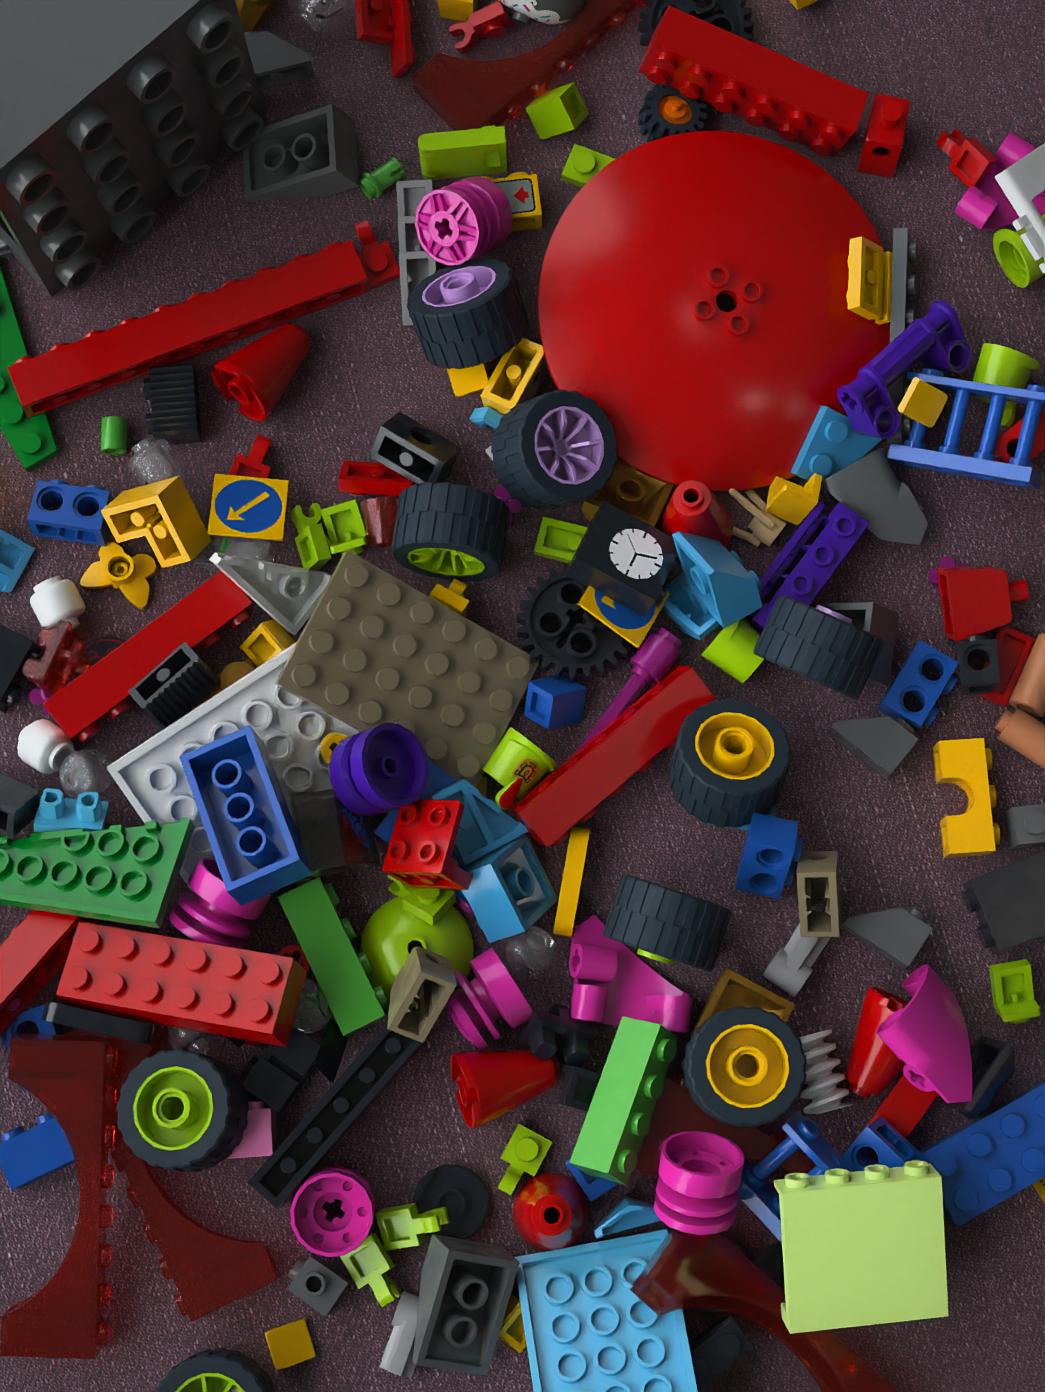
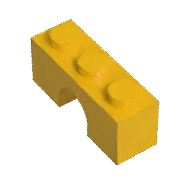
(966, 765)

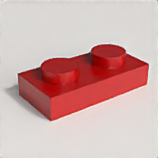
(371, 478)

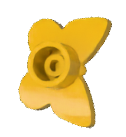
(122, 572)

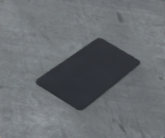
(331, 1051)

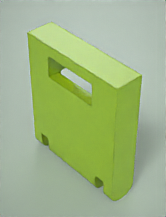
(463, 153)

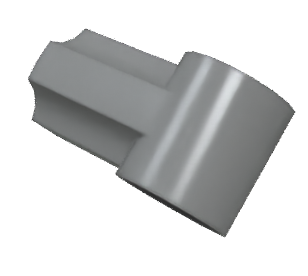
(793, 963)
(400, 1347)

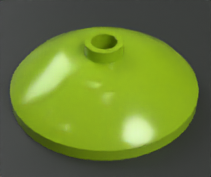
(394, 929)

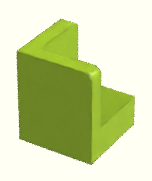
(557, 111)

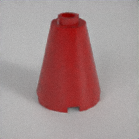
(262, 370)
(697, 512)
(871, 1061)
(499, 1082)
(545, 1192)

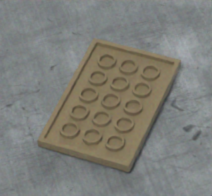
(404, 659)

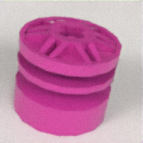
(463, 220)
(212, 912)
(486, 999)
(698, 1182)
(310, 1216)

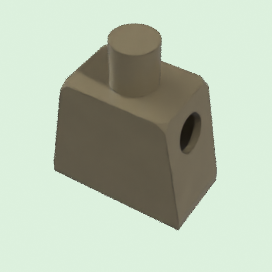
(819, 883)
(428, 983)

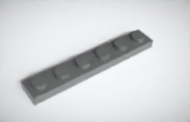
(903, 287)

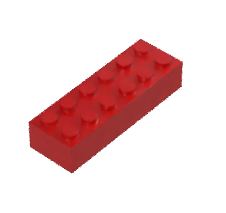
(752, 82)
(182, 983)

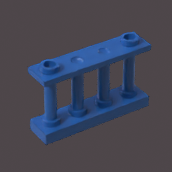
(983, 463)
(760, 1194)

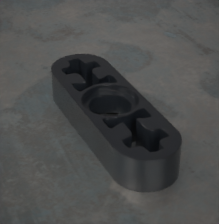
(98, 1022)

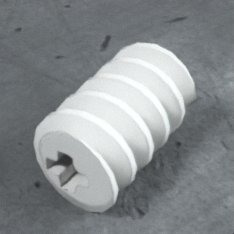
(819, 1075)

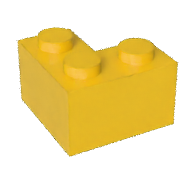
(163, 515)

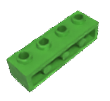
(332, 956)
(624, 1100)

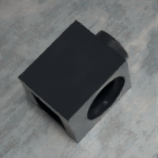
(984, 680)

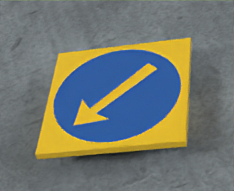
(248, 507)
(619, 618)

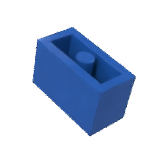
(34, 1152)

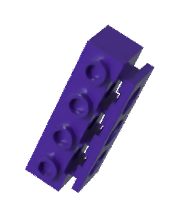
(818, 562)

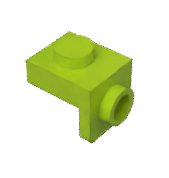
(345, 527)
(1013, 991)

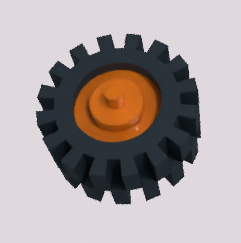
(670, 113)

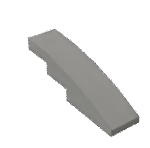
(413, 260)

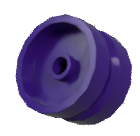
(379, 770)

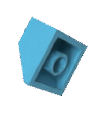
(718, 578)
(508, 889)

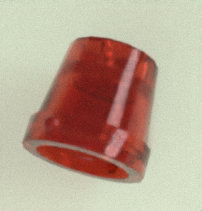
(379, 519)

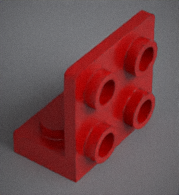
(423, 846)

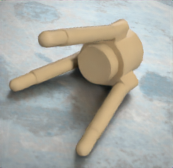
(764, 525)

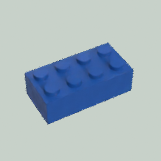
(245, 815)
(991, 1156)

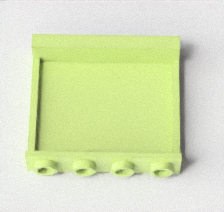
(862, 1247)

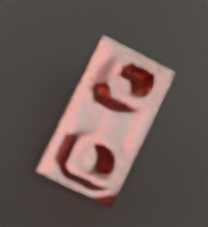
(61, 658)

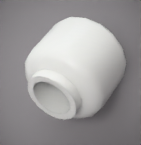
(57, 601)
(44, 746)

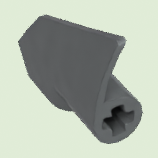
(879, 498)

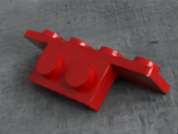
(388, 24)

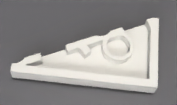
(279, 589)

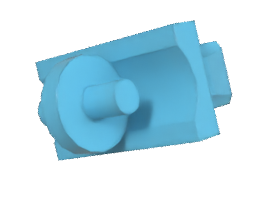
(62, 813)

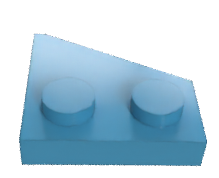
(830, 446)
(482, 822)

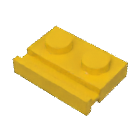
(869, 280)

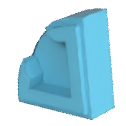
(486, 416)

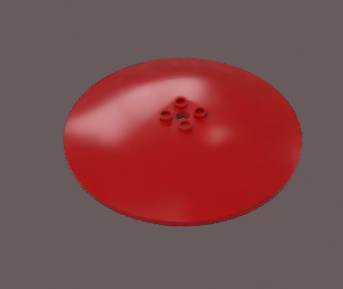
(638, 320)

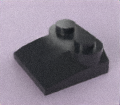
(991, 1069)

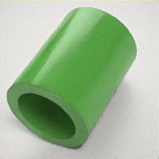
(114, 435)

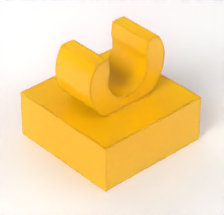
(452, 597)

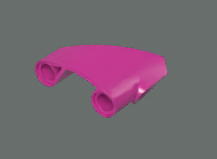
(989, 206)
(618, 984)
(931, 1038)

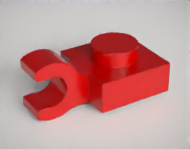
(485, 23)
(970, 158)
(376, 258)
(253, 464)

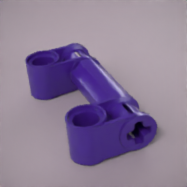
(934, 339)

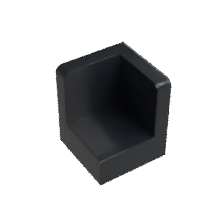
(578, 1087)

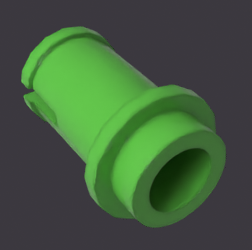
(381, 178)

